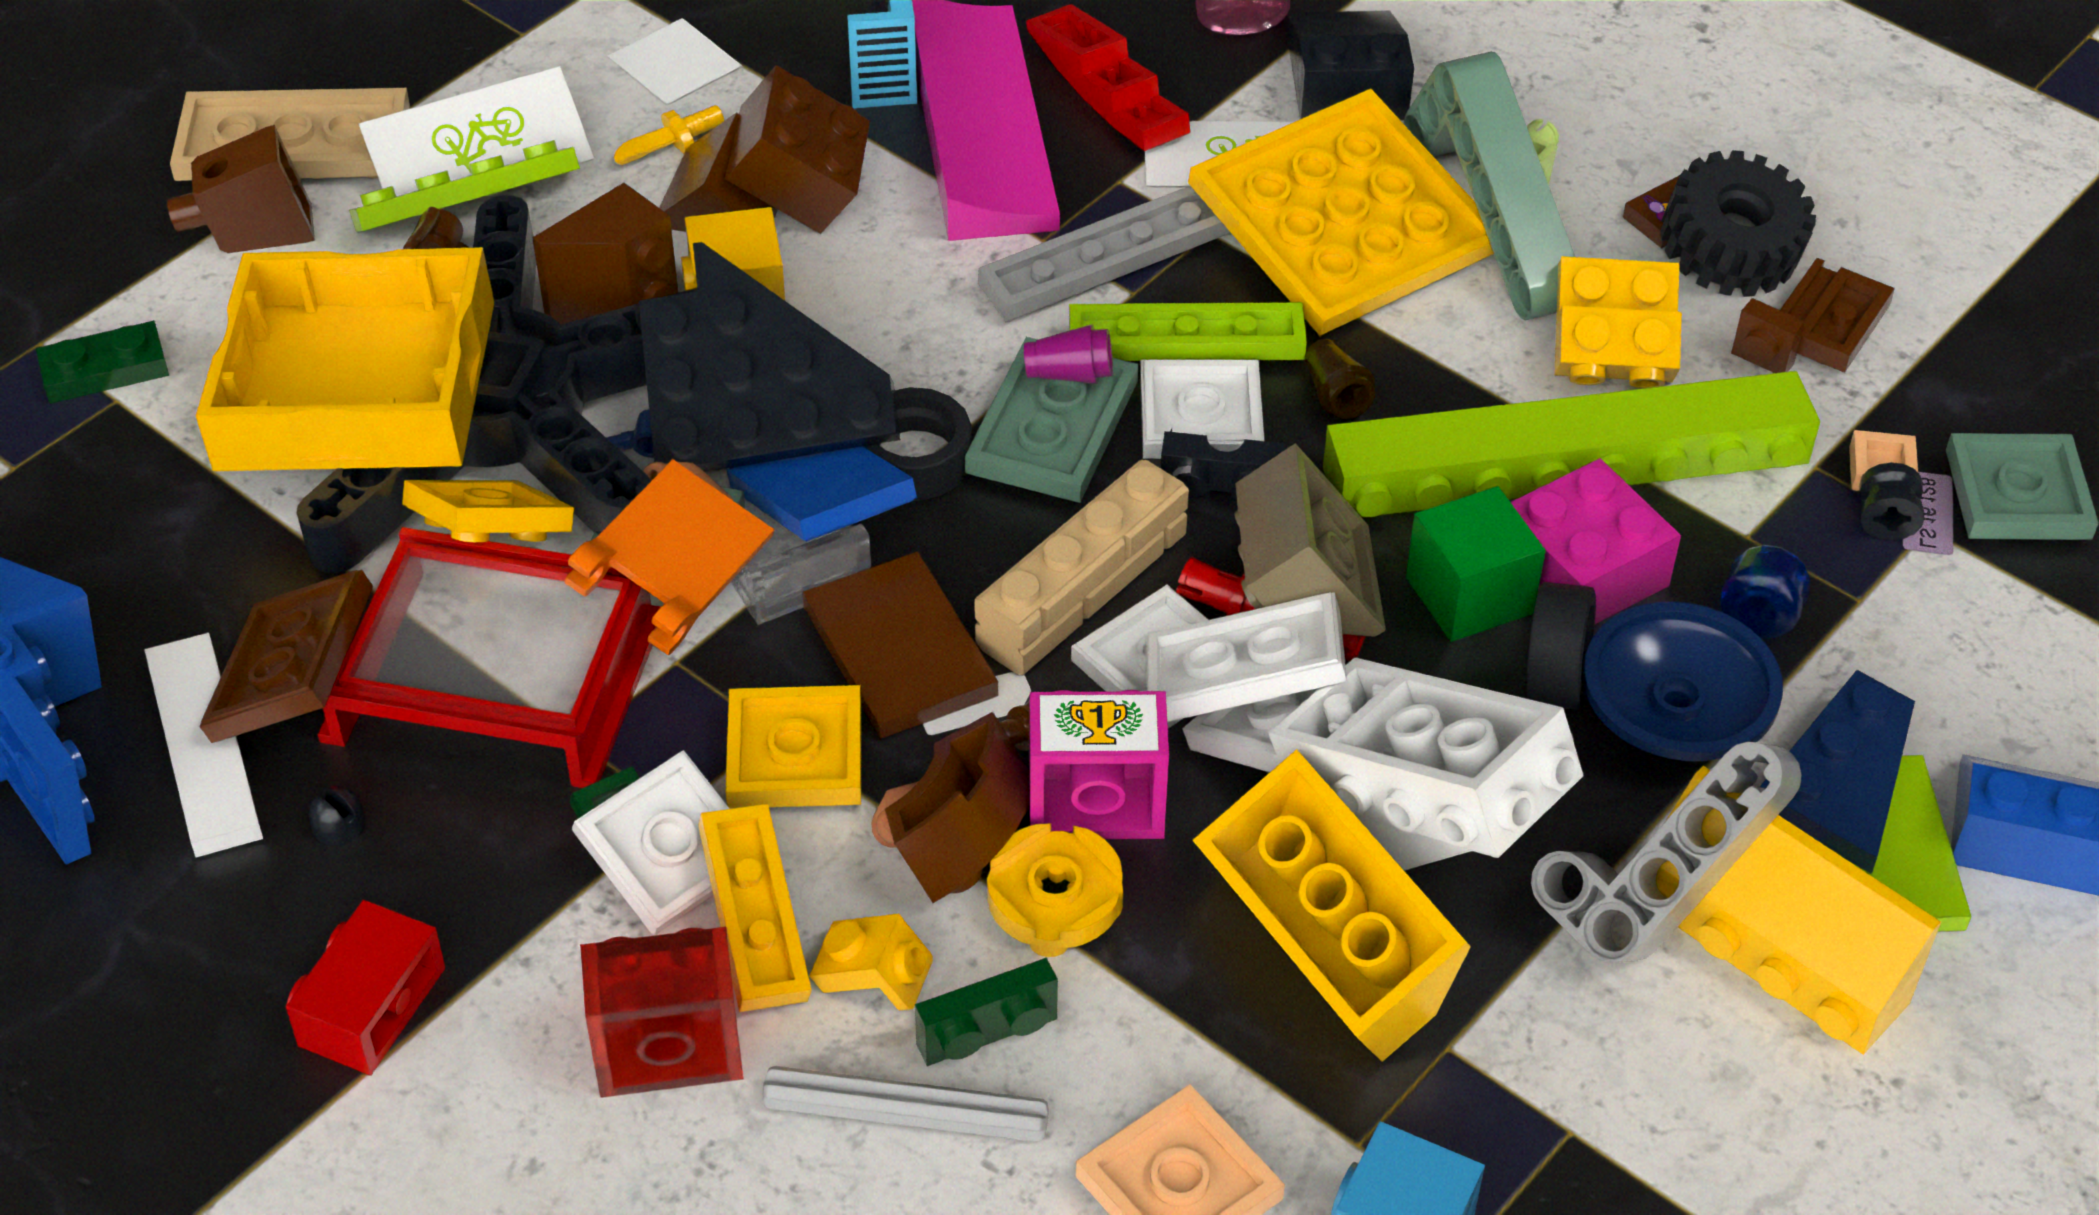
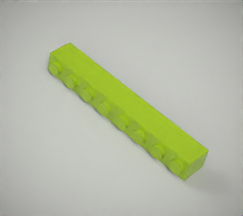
(1526, 445)

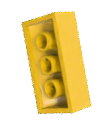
(1337, 904)
(1810, 929)

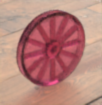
(1241, 16)

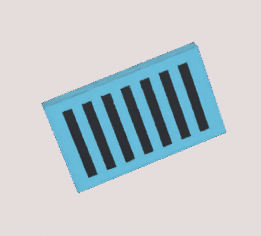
(883, 56)

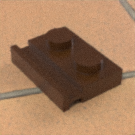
(1837, 313)

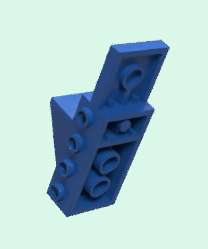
(44, 663)

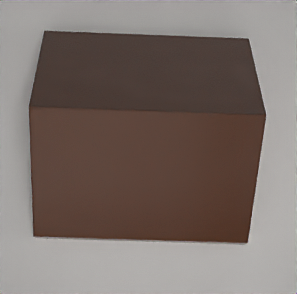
(700, 180)

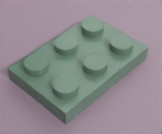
(1049, 430)

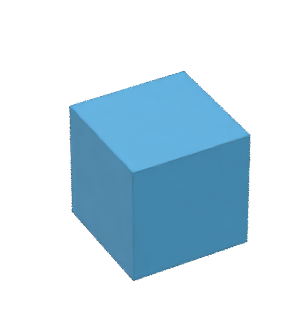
(1408, 1178)

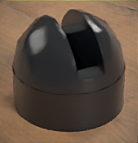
(327, 823)

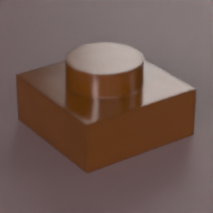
(1767, 337)

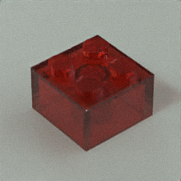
(661, 1011)

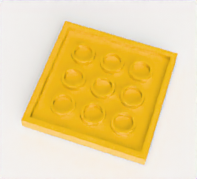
(1344, 210)

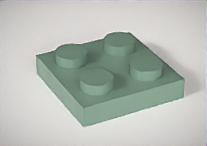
(2021, 486)

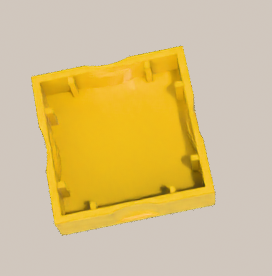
(348, 360)

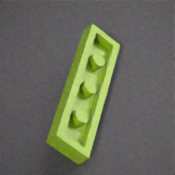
(439, 191)
(1198, 330)

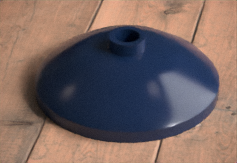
(1682, 680)

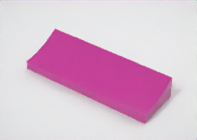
(982, 122)

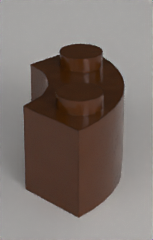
(961, 808)

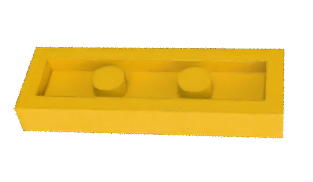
(754, 907)

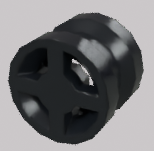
(1891, 501)

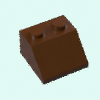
(605, 257)

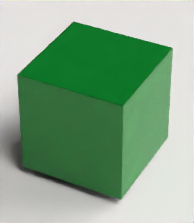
(1474, 563)

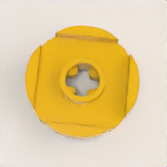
(1047, 919)

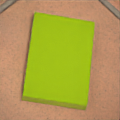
(1917, 852)

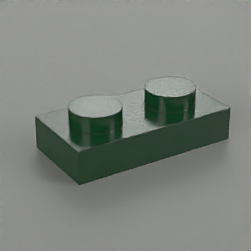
(102, 361)
(986, 1012)

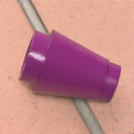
(1071, 356)

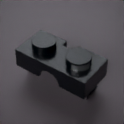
(1207, 469)

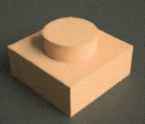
(1876, 448)

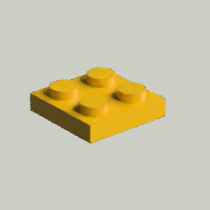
(487, 506)
(794, 746)

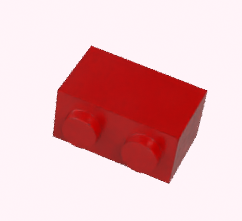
(365, 986)

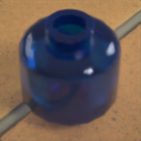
(1766, 590)

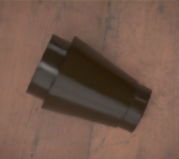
(1340, 381)

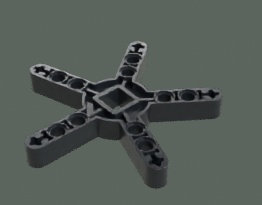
(531, 422)

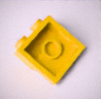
(1617, 321)

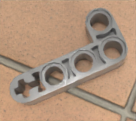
(1681, 843)

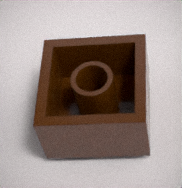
(798, 149)

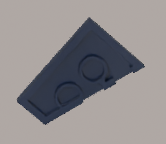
(1851, 768)

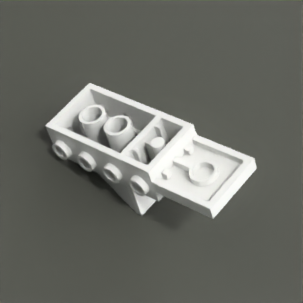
(1412, 756)

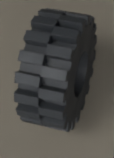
(1734, 252)

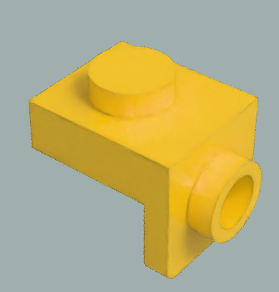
(873, 955)

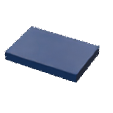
(823, 489)

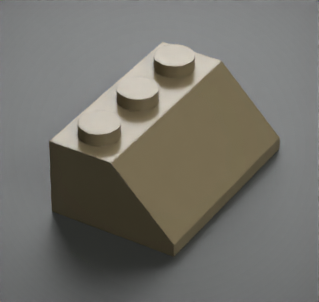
(1306, 542)

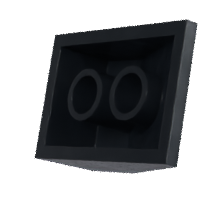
(1347, 54)

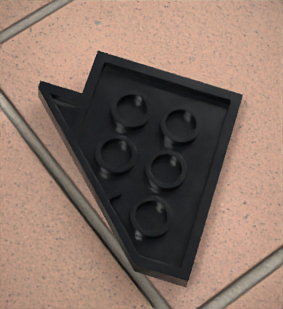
(752, 377)

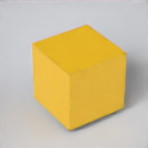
(743, 239)

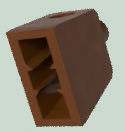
(246, 196)

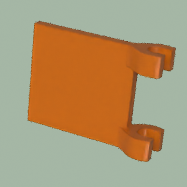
(675, 543)

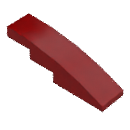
(1103, 74)

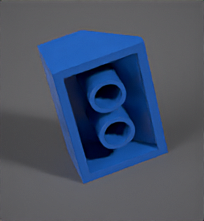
(2027, 824)

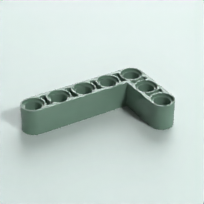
(1474, 112)

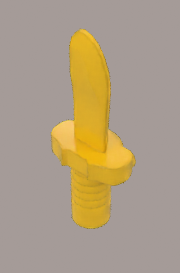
(675, 131)

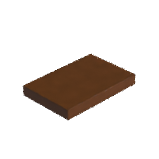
(900, 644)
(287, 656)

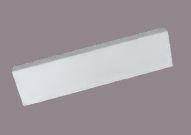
(207, 774)

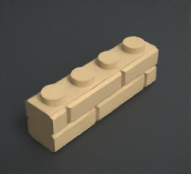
(1080, 567)

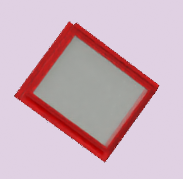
(496, 649)

